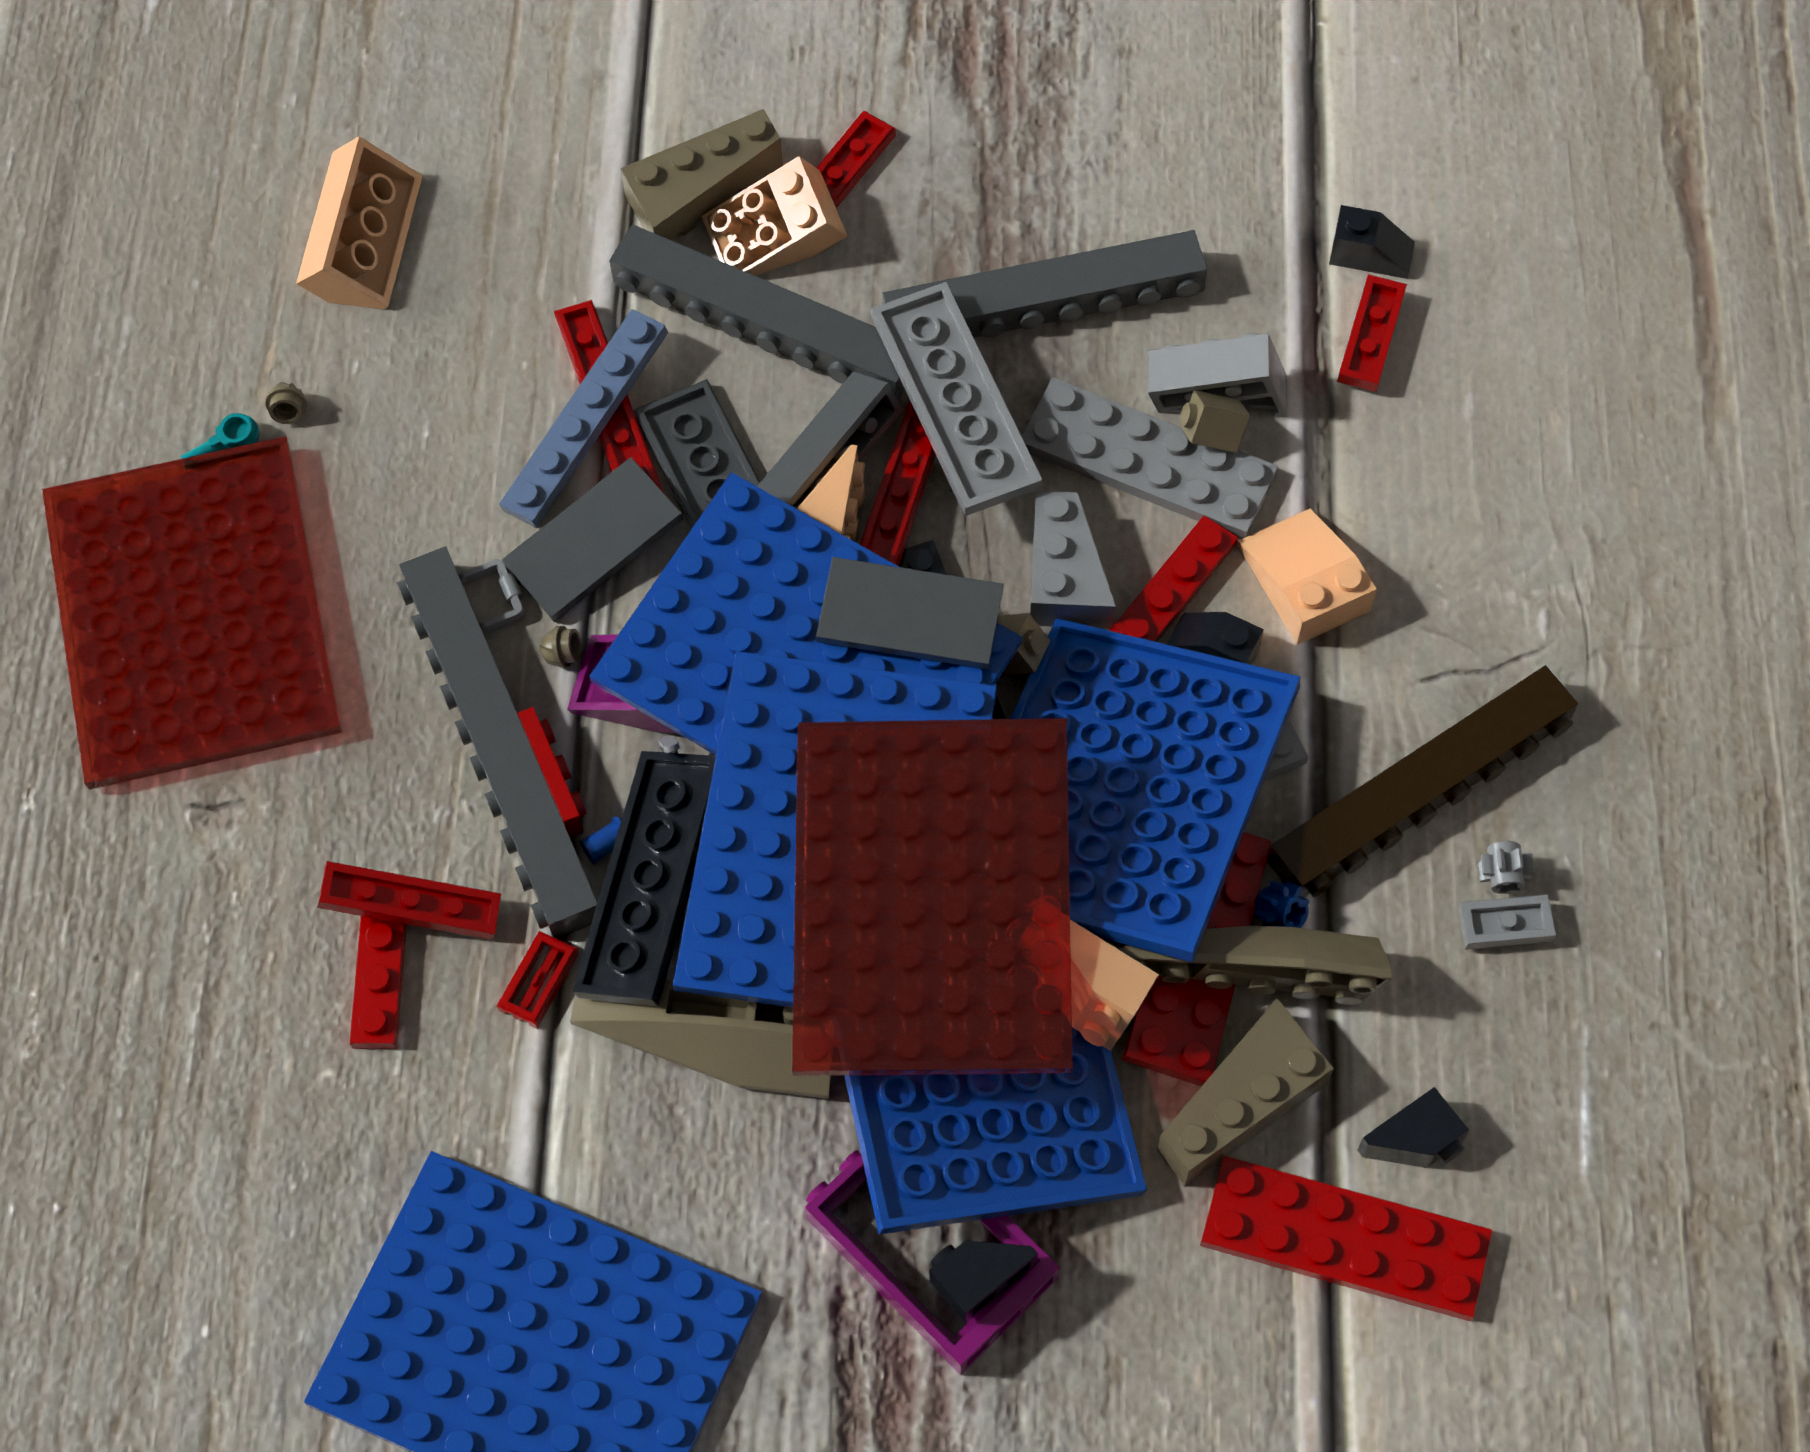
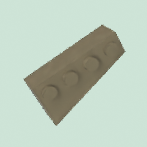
(695, 176)
(1249, 1091)

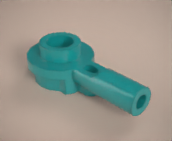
(233, 431)

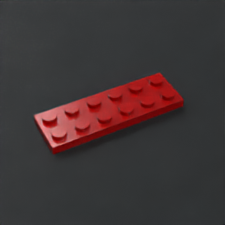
(1184, 1023)
(1347, 1238)

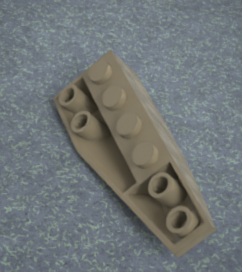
(1279, 959)
(713, 1035)

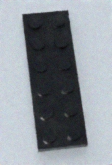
(647, 881)

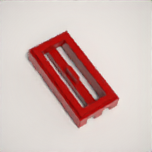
(521, 1011)

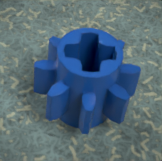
(1281, 905)

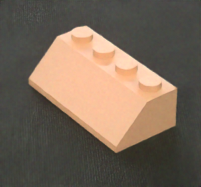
(359, 227)

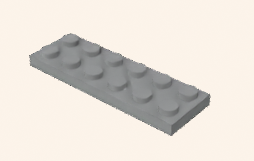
(956, 399)
(1147, 457)

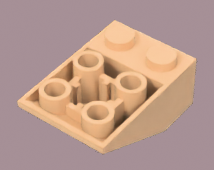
(776, 220)
(839, 495)

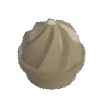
(286, 403)
(561, 647)

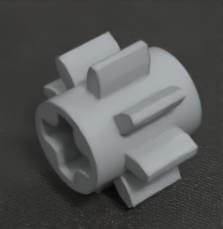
(1506, 867)

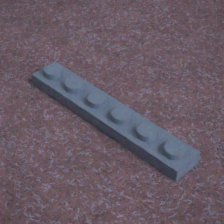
(583, 418)

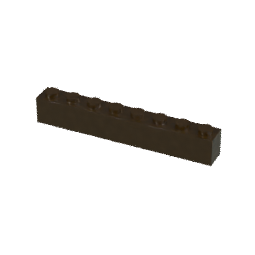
(1422, 783)

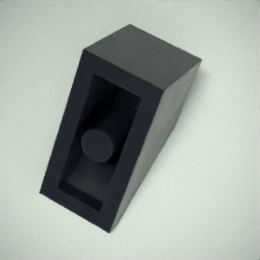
(1371, 243)
(1218, 635)
(1418, 1134)
(978, 1273)

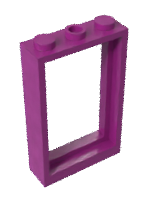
(982, 1329)

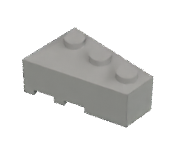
(1232, 368)
(1066, 565)

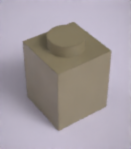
(1214, 421)
(1033, 643)

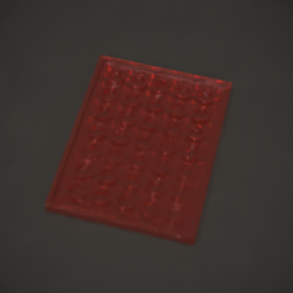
(189, 613)
(932, 898)

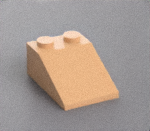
(1308, 575)
(1104, 987)

